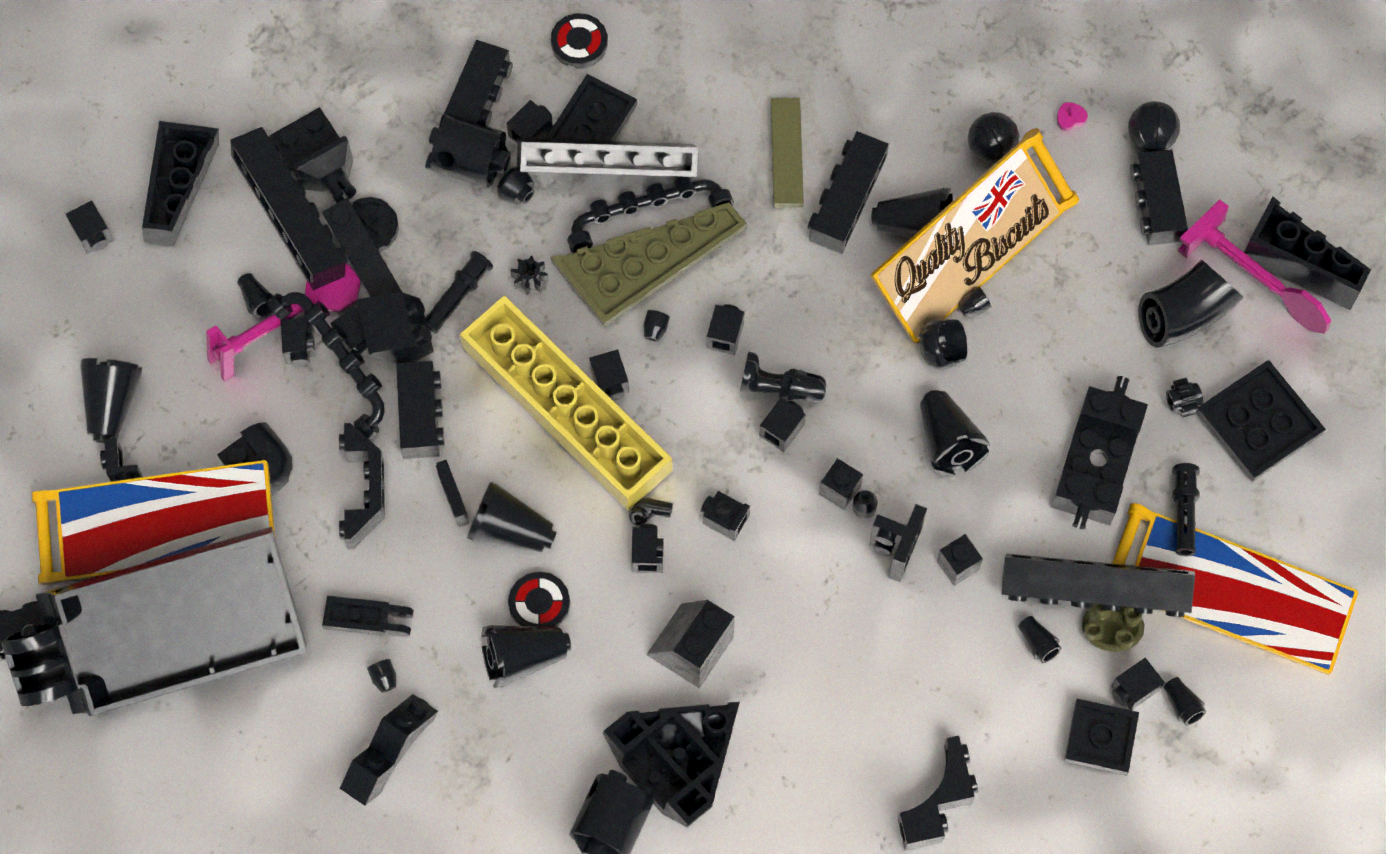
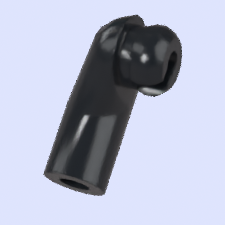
(649, 508)

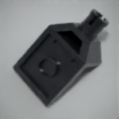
(317, 154)

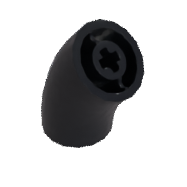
(1186, 306)

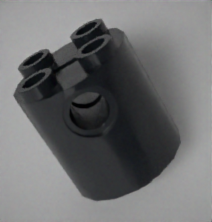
(468, 151)
(611, 815)

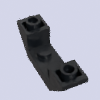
(361, 522)

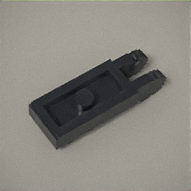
(364, 616)

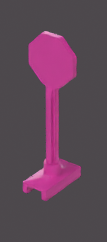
(335, 296)
(1300, 303)

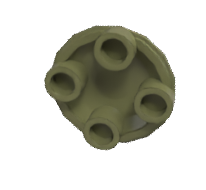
(1113, 629)

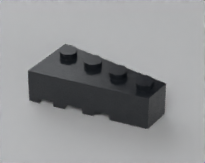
(176, 175)
(1305, 257)

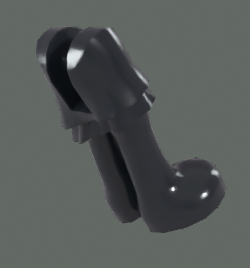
(793, 383)

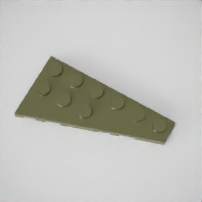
(638, 264)

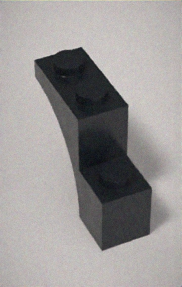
(390, 742)
(924, 824)

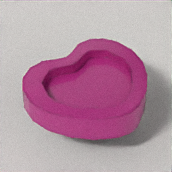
(1071, 115)

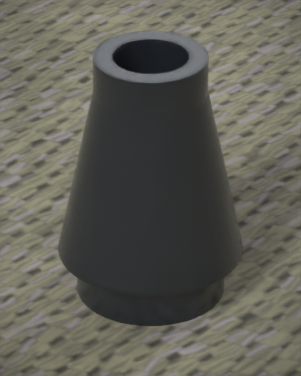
(254, 295)
(1040, 641)
(1185, 703)

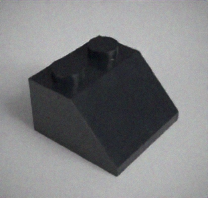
(395, 327)

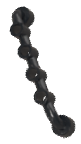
(630, 205)
(349, 361)

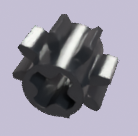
(529, 268)
(1184, 397)

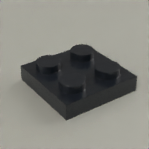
(1101, 737)

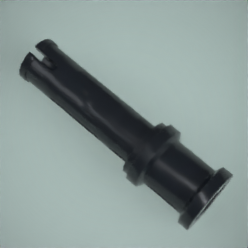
(465, 281)
(1185, 499)

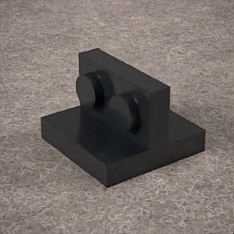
(898, 539)

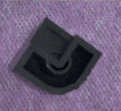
(258, 444)

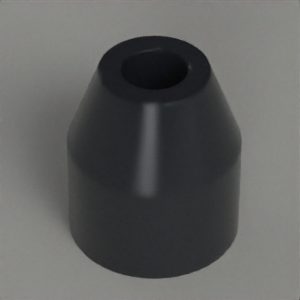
(974, 303)
(655, 325)
(864, 509)
(383, 675)

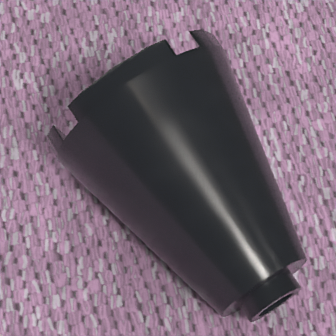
(910, 213)
(107, 395)
(951, 435)
(510, 522)
(521, 650)

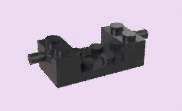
(1105, 426)

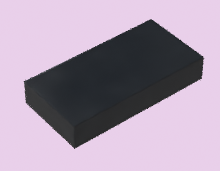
(452, 493)

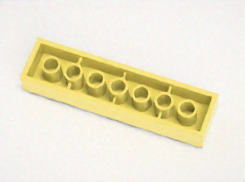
(566, 403)

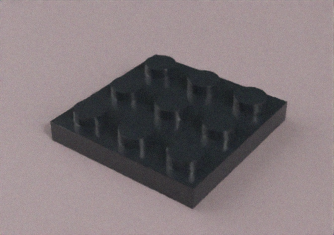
(1260, 420)

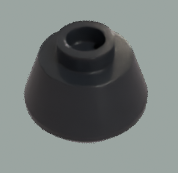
(516, 187)

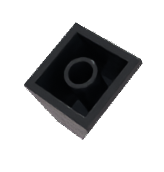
(694, 640)

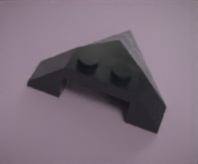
(675, 754)

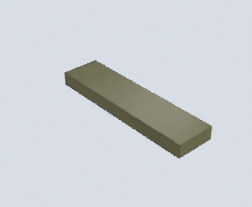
(787, 153)

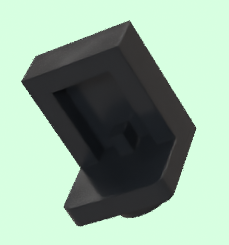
(112, 461)

